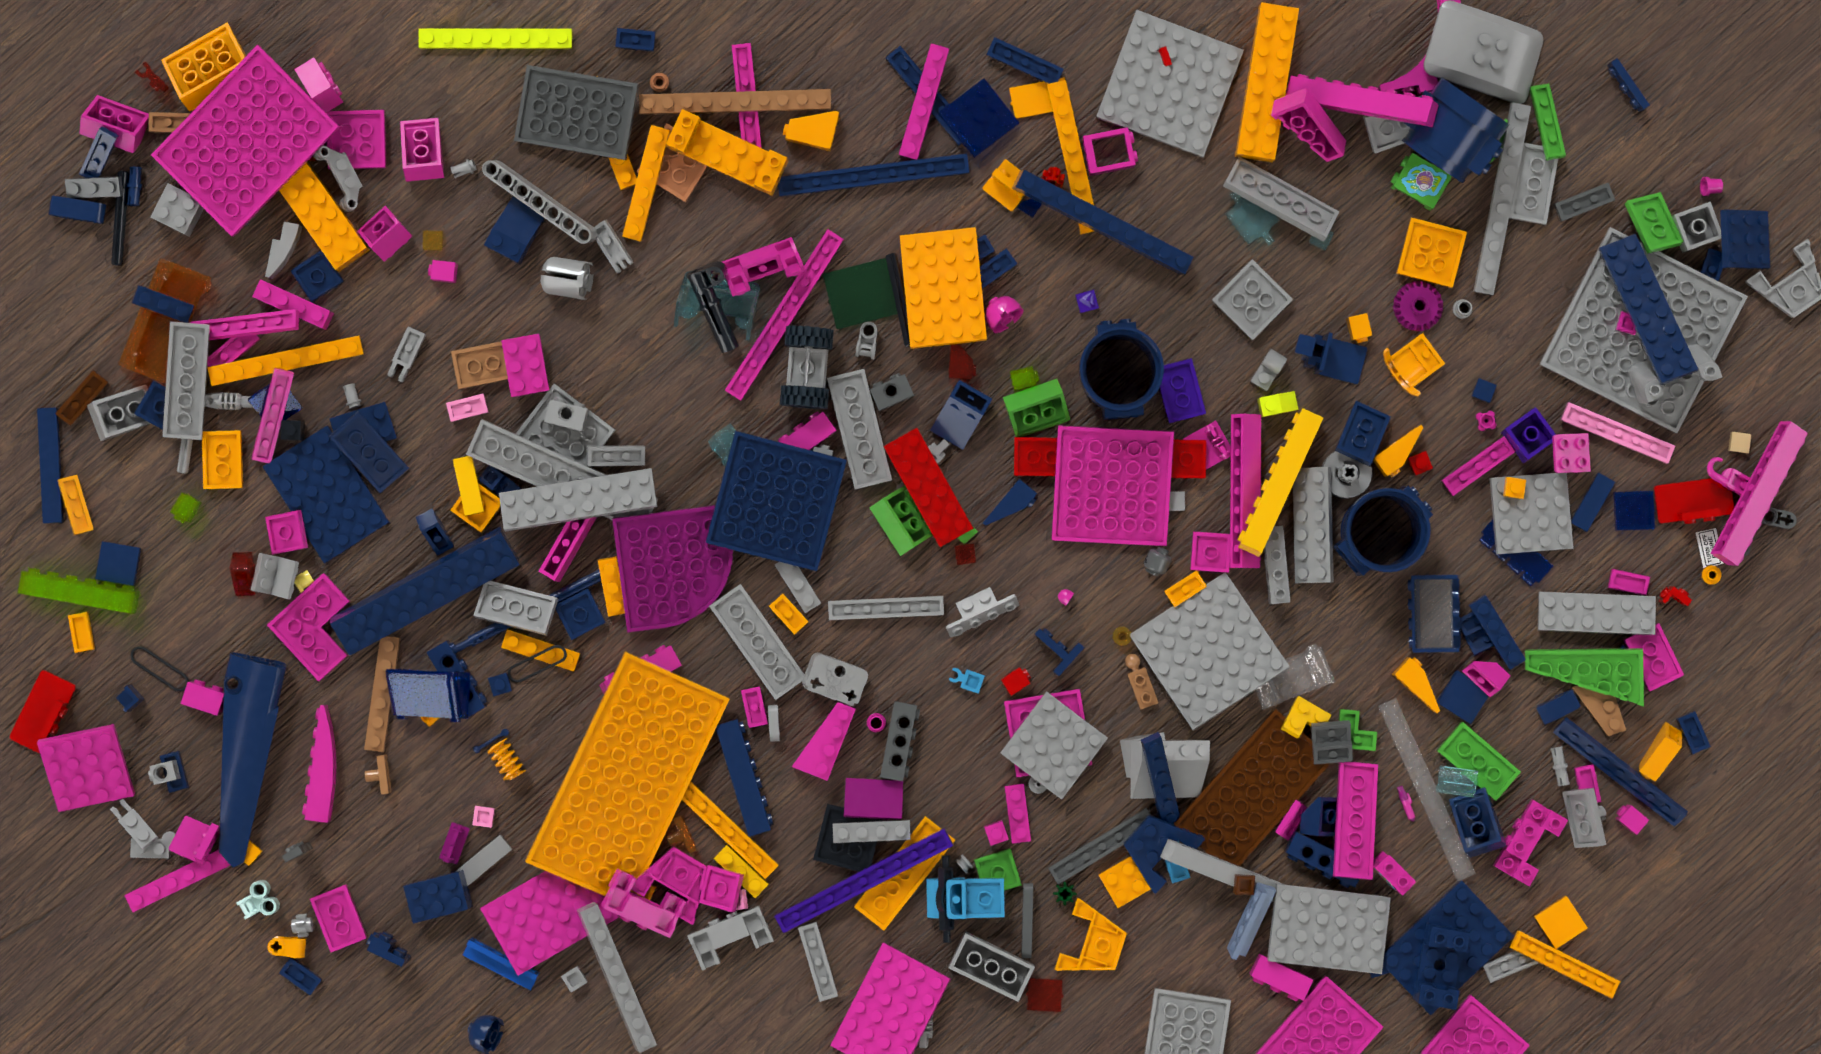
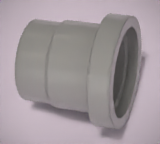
(1458, 313)

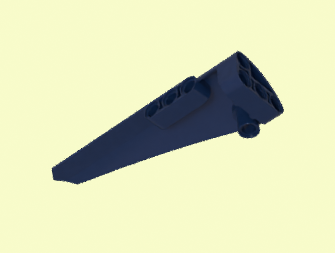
(247, 734)

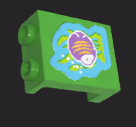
(1420, 180)

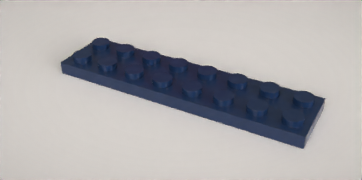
(1648, 309)

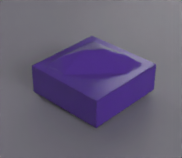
(1087, 301)

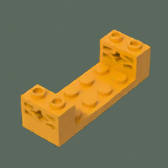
(726, 153)

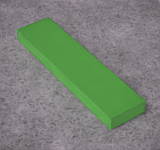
(1547, 121)

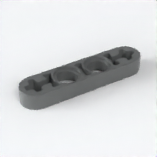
(1027, 916)

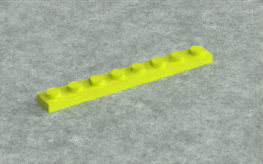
(495, 38)

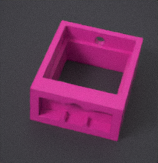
(1090, 157)

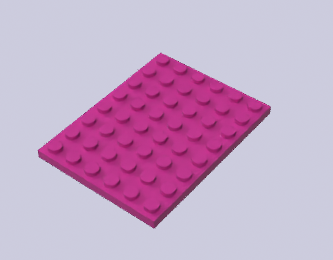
(245, 140)

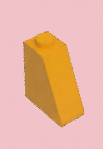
(813, 130)
(1661, 752)

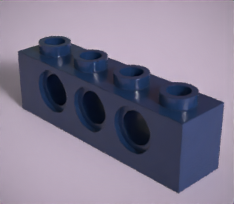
(438, 655)
(1294, 850)

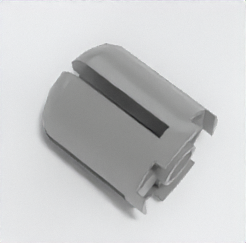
(564, 286)

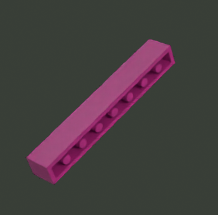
(1368, 101)
(1244, 482)
(1759, 493)

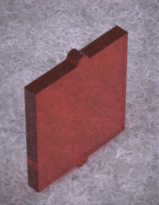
(1044, 994)

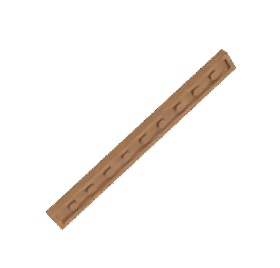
(735, 101)

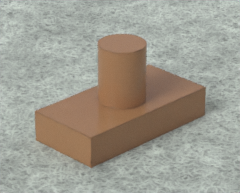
(380, 774)

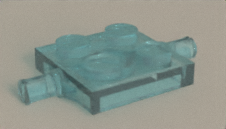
(1251, 220)

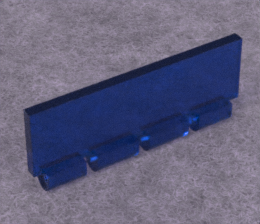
(1532, 563)

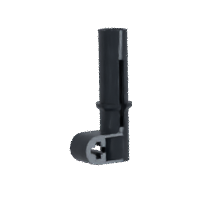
(711, 304)

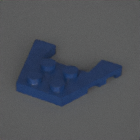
(1148, 842)

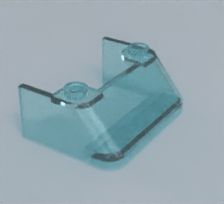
(740, 306)

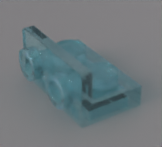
(721, 442)

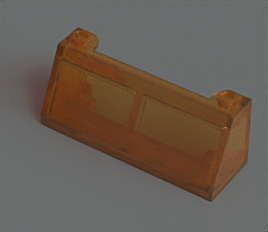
(149, 338)

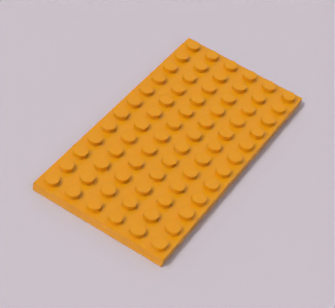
(627, 775)

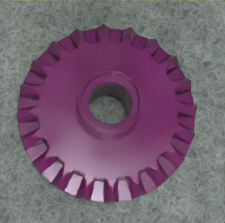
(1405, 308)

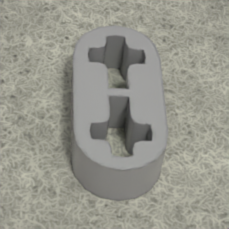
(774, 729)

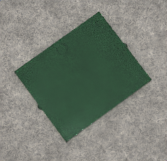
(860, 293)

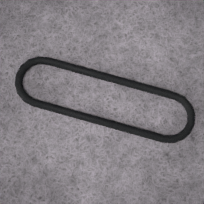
(143, 648)
(541, 670)

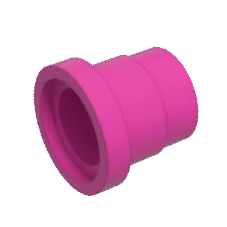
(1710, 186)
(878, 715)

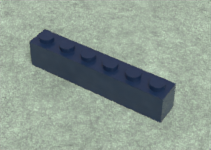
(743, 777)

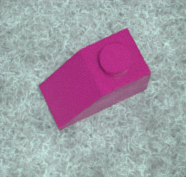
(1487, 676)

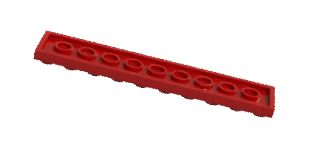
(1038, 457)

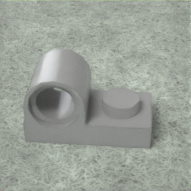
(1268, 369)

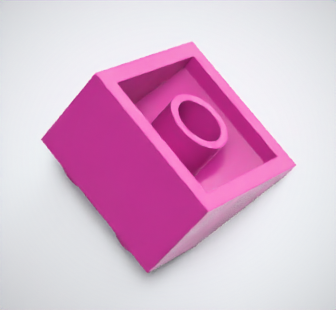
(384, 233)

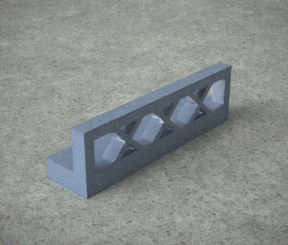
(1250, 920)

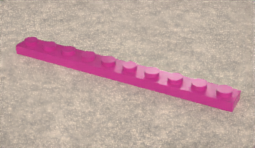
(784, 315)

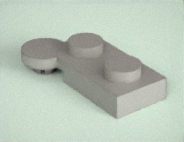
(157, 849)

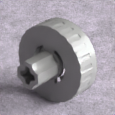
(1359, 478)

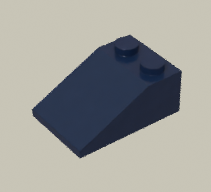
(514, 231)
(1477, 823)

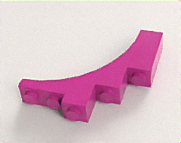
(1416, 78)

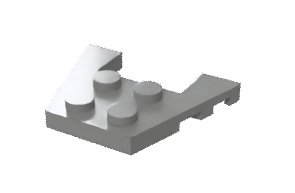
(1795, 291)

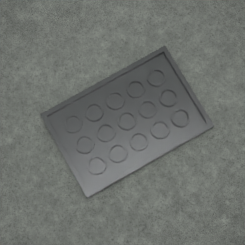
(576, 112)

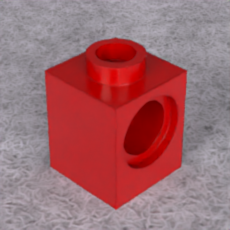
(1016, 680)

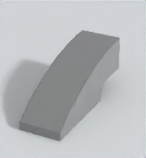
(283, 249)

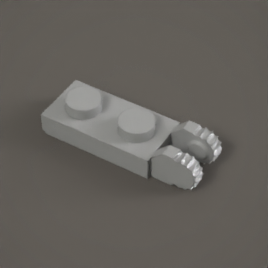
(407, 352)
(135, 826)

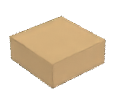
(1739, 442)

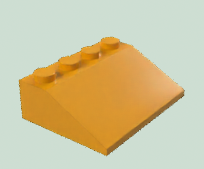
(203, 65)

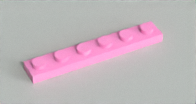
(1617, 433)

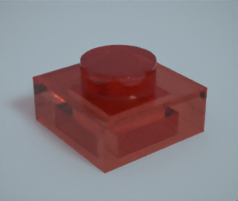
(965, 554)

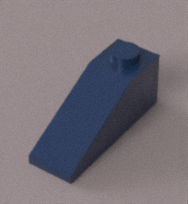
(1014, 501)

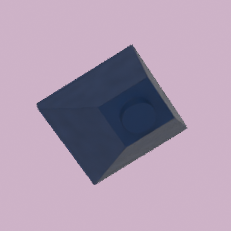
(1319, 817)

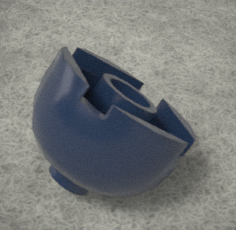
(485, 1033)

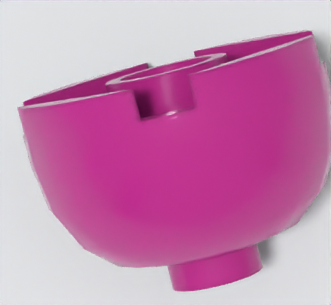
(1002, 312)

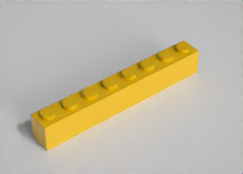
(1280, 482)

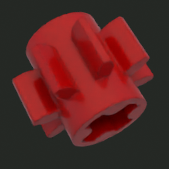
(1053, 176)

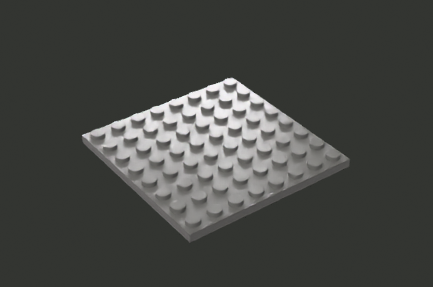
(1600, 357)

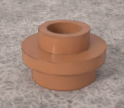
(659, 76)

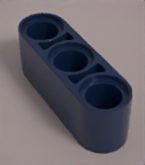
(77, 209)

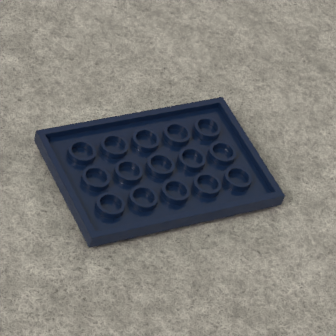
(329, 492)
(1456, 909)

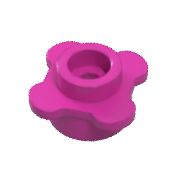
(1491, 420)

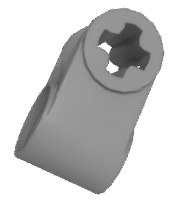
(867, 342)

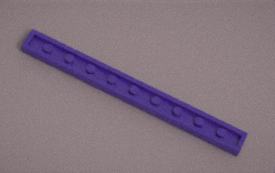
(864, 880)

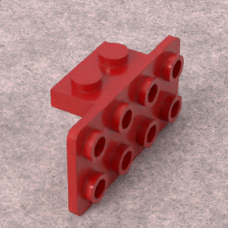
(1692, 501)
(42, 710)

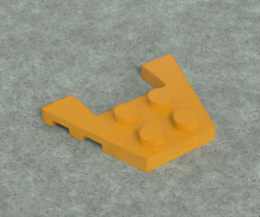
(1101, 944)

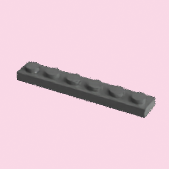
(1096, 848)

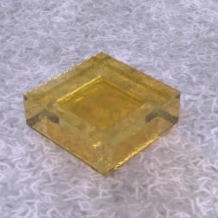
(432, 240)

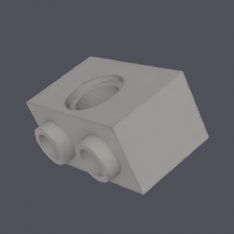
(575, 422)

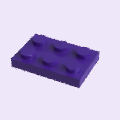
(1181, 391)

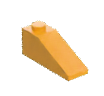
(1396, 454)
(1415, 679)

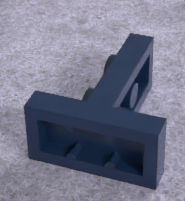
(1060, 649)

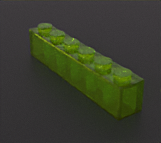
(77, 591)

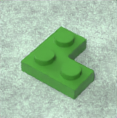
(1360, 738)

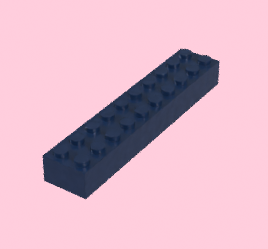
(424, 591)

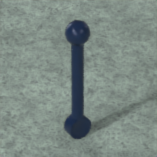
(504, 732)

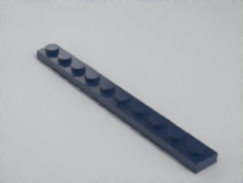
(873, 175)

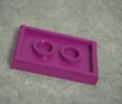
(873, 798)

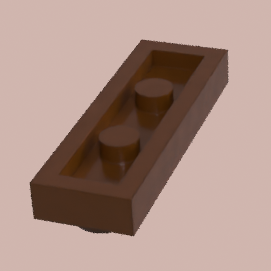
(81, 397)

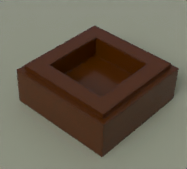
(1244, 884)

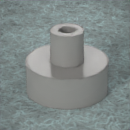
(1034, 788)

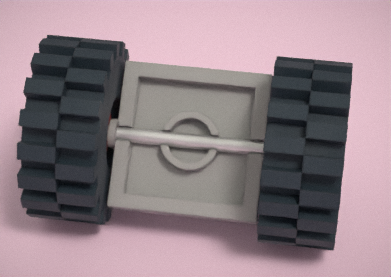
(807, 367)

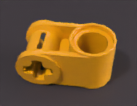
(291, 946)

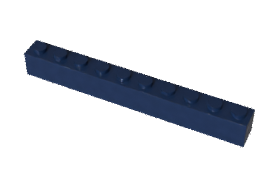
(1102, 222)

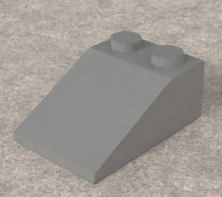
(115, 413)

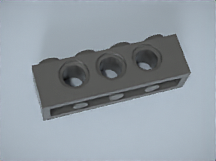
(890, 770)

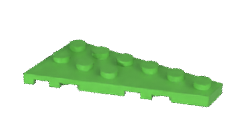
(1600, 670)

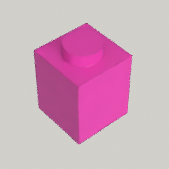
(443, 271)
(1631, 818)
(996, 832)

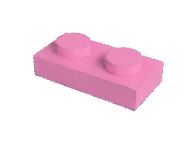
(467, 407)

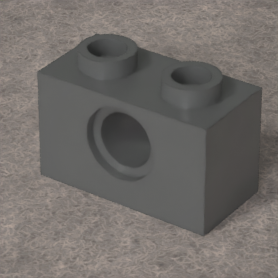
(884, 401)

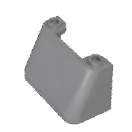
(1648, 386)

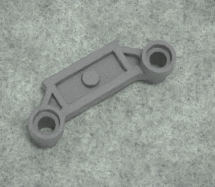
(344, 175)

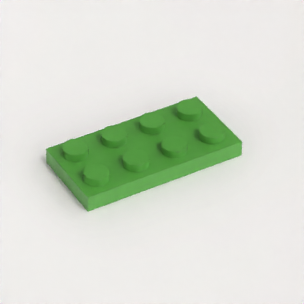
(1471, 752)

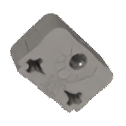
(822, 669)

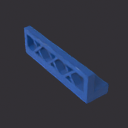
(498, 963)

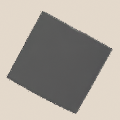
(1331, 742)

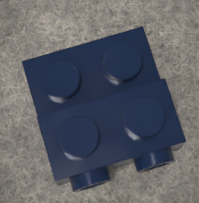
(383, 946)

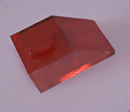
(960, 364)
(242, 573)

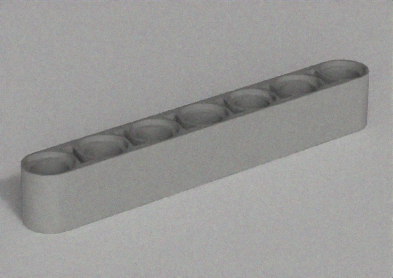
(530, 200)
(1208, 864)

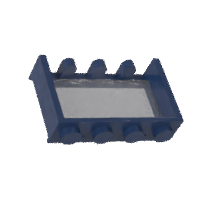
(1435, 613)

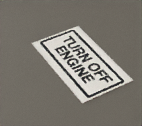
(1706, 542)

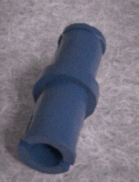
(134, 186)

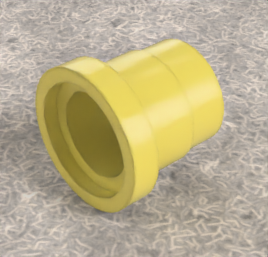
(303, 580)

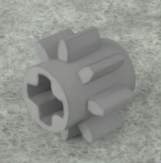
(302, 925)

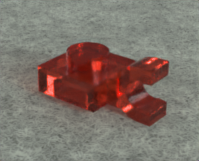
(156, 82)

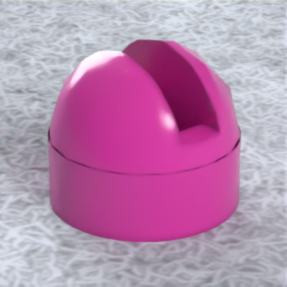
(1064, 596)

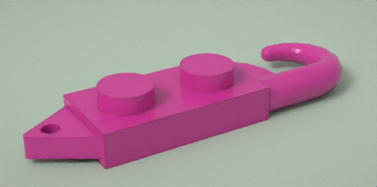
(1730, 477)

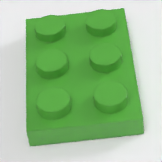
(1653, 222)

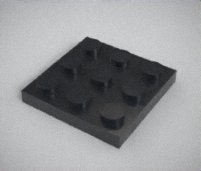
(846, 855)

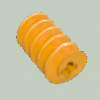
(506, 760)

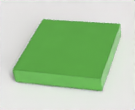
(999, 866)

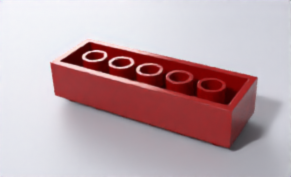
(928, 487)

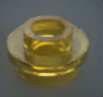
(1117, 631)

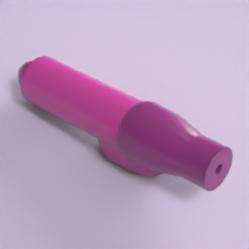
(1406, 802)

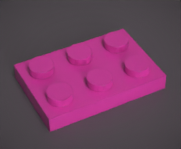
(525, 365)
(1658, 658)
(338, 918)

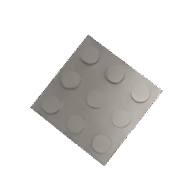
(1252, 299)

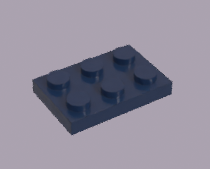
(377, 417)
(1362, 433)

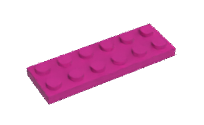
(1355, 820)

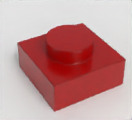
(1420, 463)

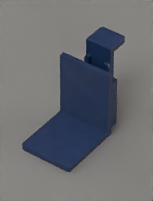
(1332, 357)

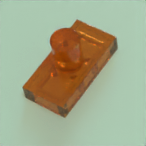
(682, 835)

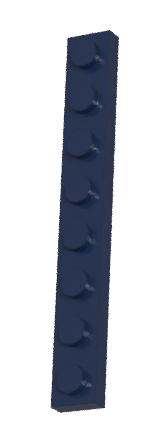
(1620, 772)

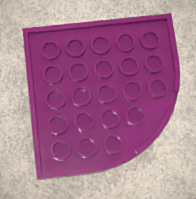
(668, 566)

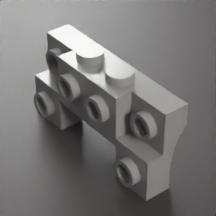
(727, 931)

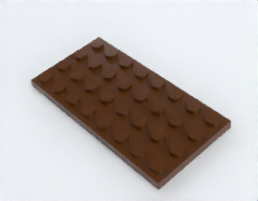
(1252, 791)

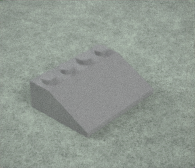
(1186, 763)

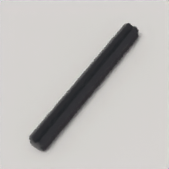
(119, 222)
(899, 295)

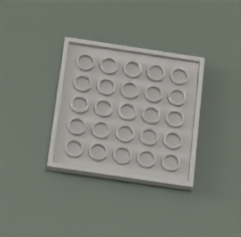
(1174, 101)
(1209, 651)

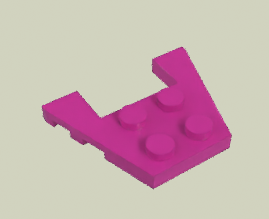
(679, 874)

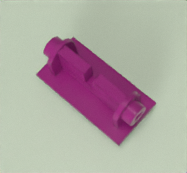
(454, 843)

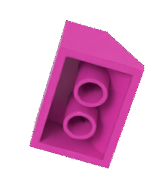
(118, 118)

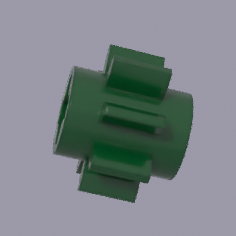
(1068, 897)

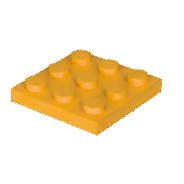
(1431, 252)

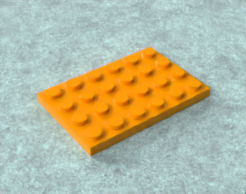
(943, 288)

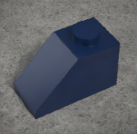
(434, 531)

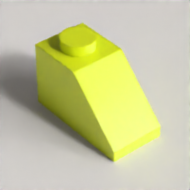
(1277, 404)

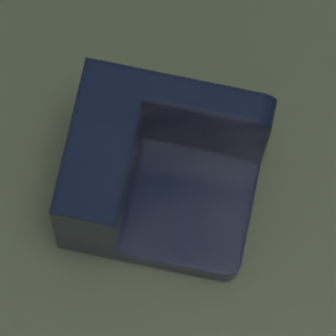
(129, 698)

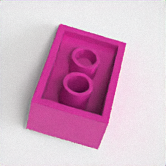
(421, 149)

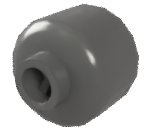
(1157, 561)

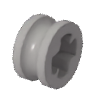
(964, 863)

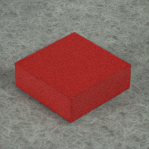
(1165, 56)

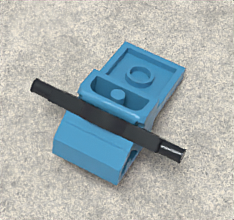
(962, 898)

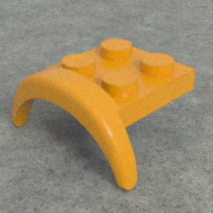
(1413, 363)

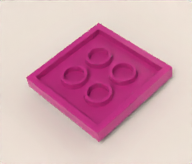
(360, 137)

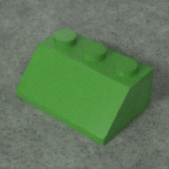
(1036, 408)
(901, 520)

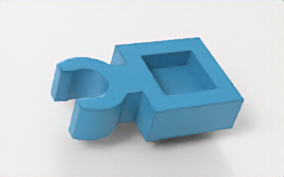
(970, 680)

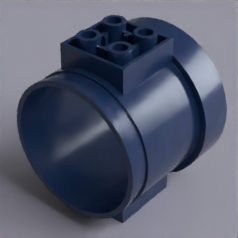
(1462, 135)
(1126, 331)
(1419, 515)

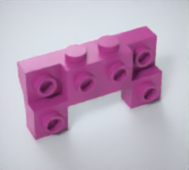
(762, 263)
(1524, 839)
(640, 910)

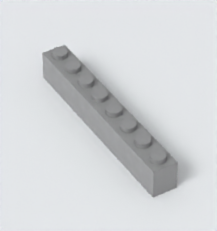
(616, 977)

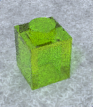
(1024, 378)
(185, 508)

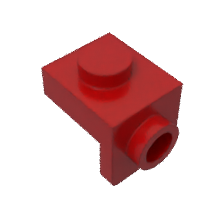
(1680, 595)

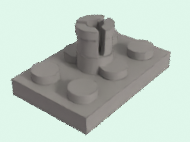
(1585, 817)

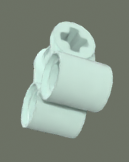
(256, 902)

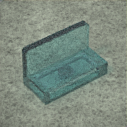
(1457, 781)

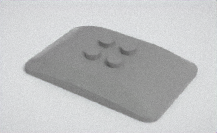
(1483, 52)

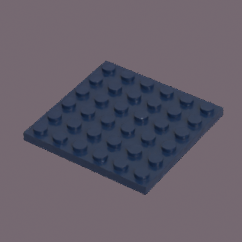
(775, 501)

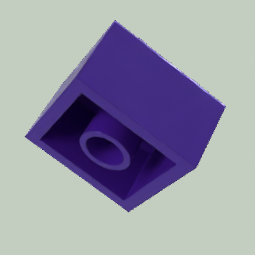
(1529, 435)

